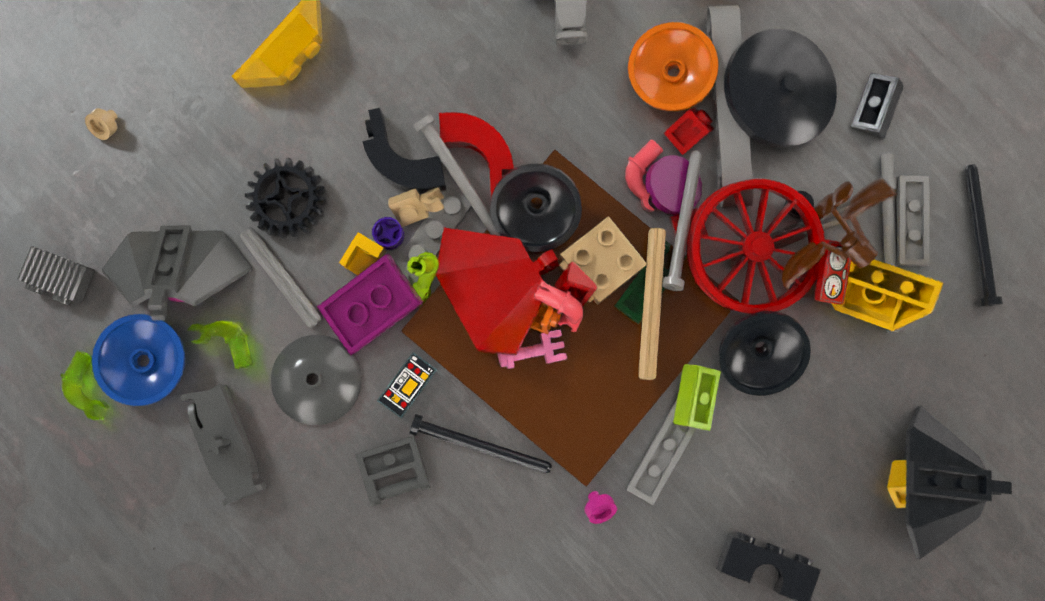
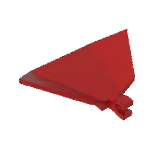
(492, 286)

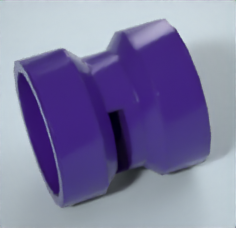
(385, 229)

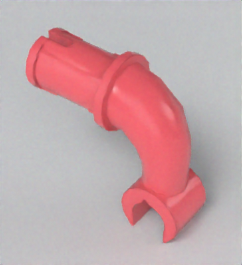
(637, 168)
(564, 302)

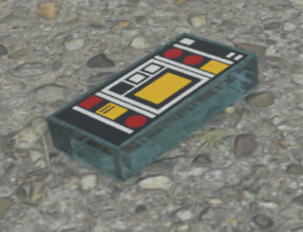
(407, 385)

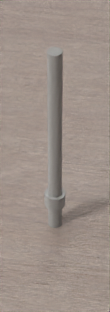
(889, 224)

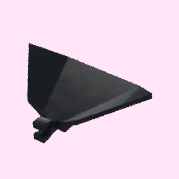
(943, 484)

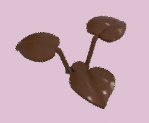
(853, 244)

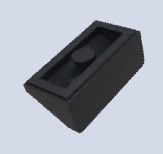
(878, 105)

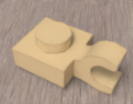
(412, 207)

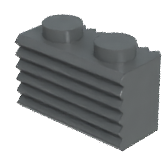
(55, 274)

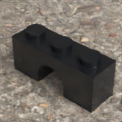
(794, 576)

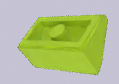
(697, 397)

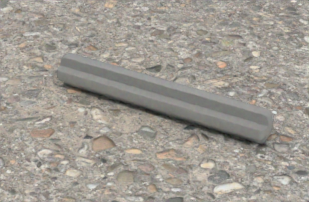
(281, 277)

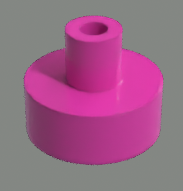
(600, 507)

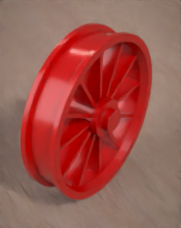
(754, 246)

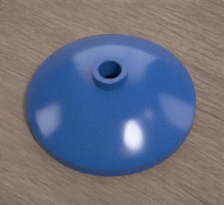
(119, 356)

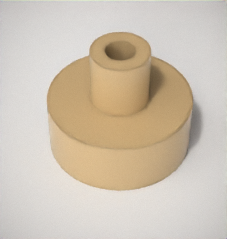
(101, 123)

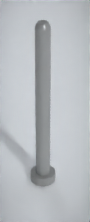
(425, 125)
(674, 280)

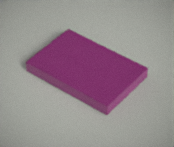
(370, 304)

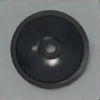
(541, 225)
(768, 367)

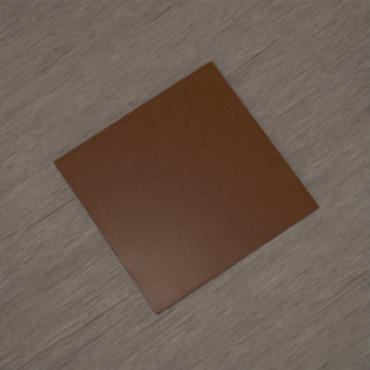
(594, 398)

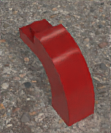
(473, 133)

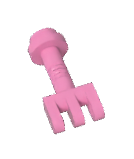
(544, 348)

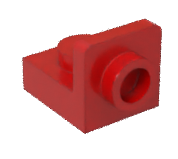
(689, 129)

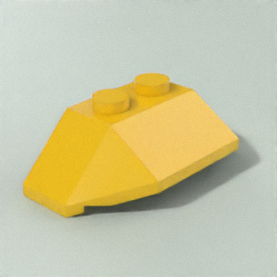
(284, 49)
(888, 295)

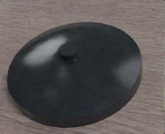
(780, 88)

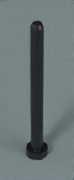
(981, 236)
(478, 445)

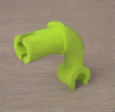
(425, 267)

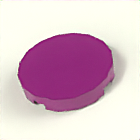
(667, 182)

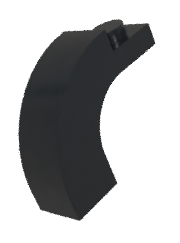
(396, 170)

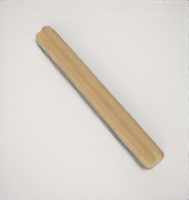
(652, 304)

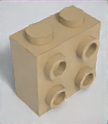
(605, 258)

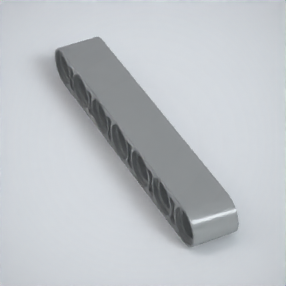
(731, 141)

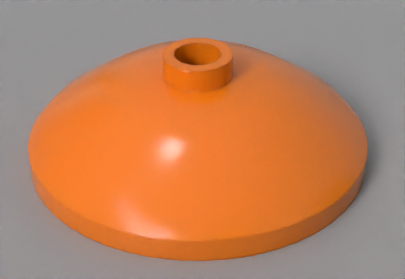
(671, 47)

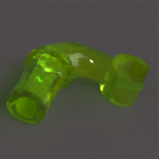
(233, 336)
(72, 384)

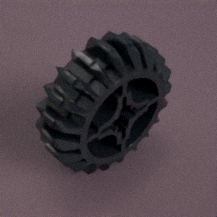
(274, 199)

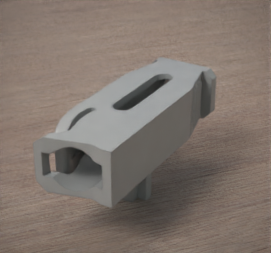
(570, 21)

